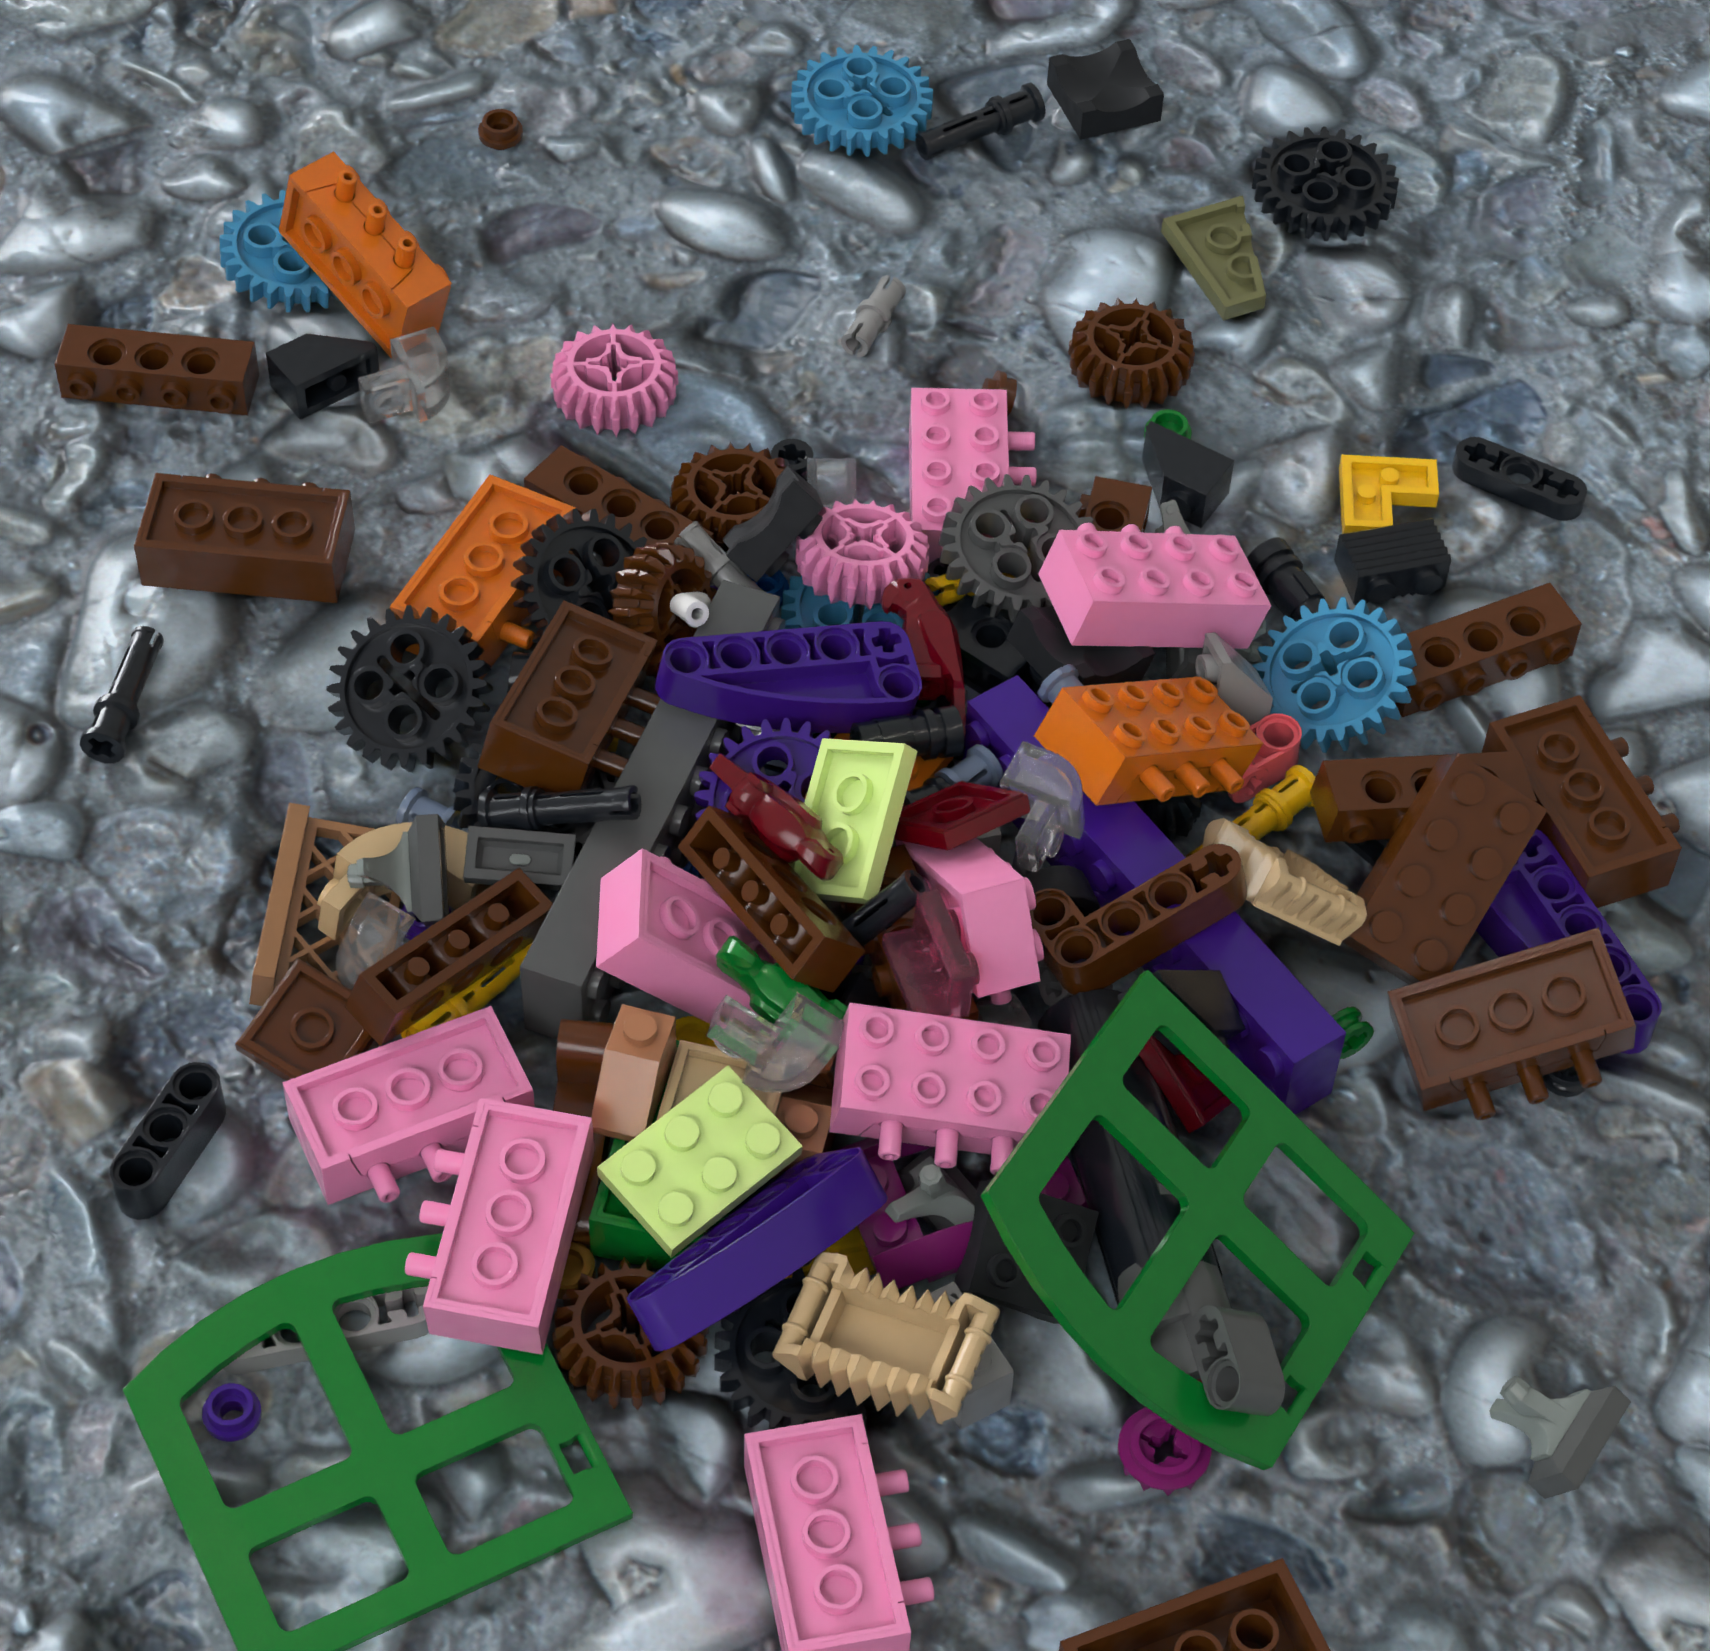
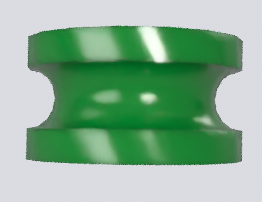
(1357, 1032)

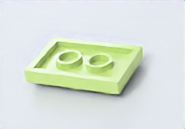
(860, 798)
(699, 1161)

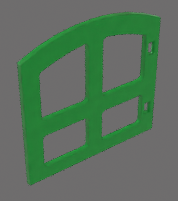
(1210, 1210)
(380, 1465)

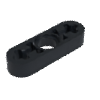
(1492, 455)

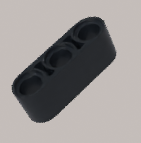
(167, 1163)

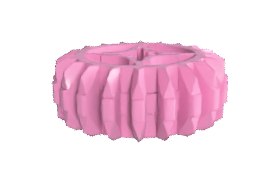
(585, 384)
(861, 552)

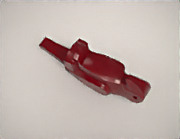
(931, 638)
(779, 819)

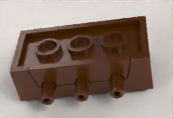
(245, 537)
(571, 704)
(1592, 800)
(1513, 1023)

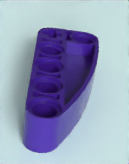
(798, 674)
(1547, 903)
(758, 1245)

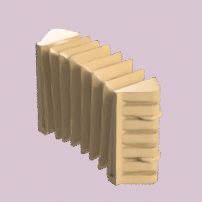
(1291, 885)
(883, 1341)

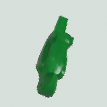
(768, 983)

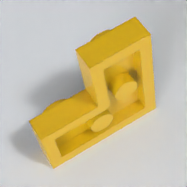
(1376, 483)

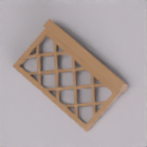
(288, 894)

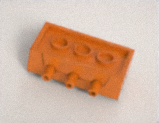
(362, 252)
(474, 568)
(1149, 739)

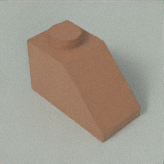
(633, 1072)
(807, 1117)

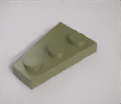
(1219, 255)

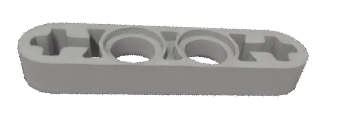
(375, 1334)

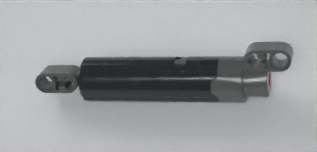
(1200, 1331)

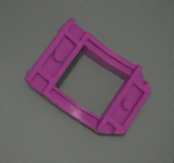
(902, 1251)

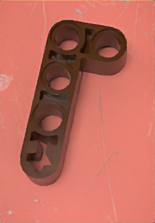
(1205, 884)
(578, 1072)

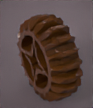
(1131, 353)
(730, 483)
(647, 587)
(610, 1358)

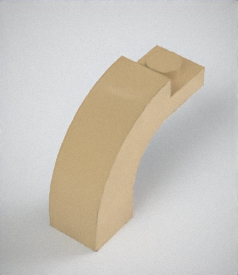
(341, 902)

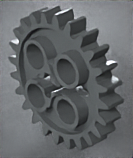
(1017, 544)

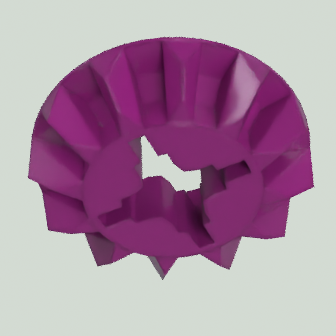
(1138, 1460)

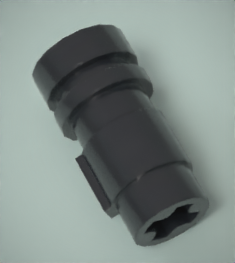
(1283, 578)
(928, 731)

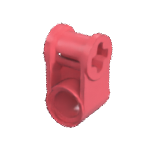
(1279, 752)

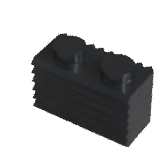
(1393, 561)

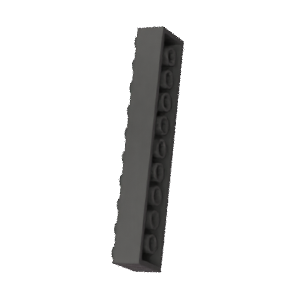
(665, 766)

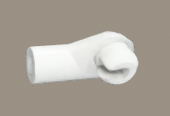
(691, 607)

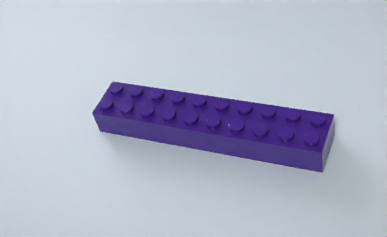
(1288, 1033)

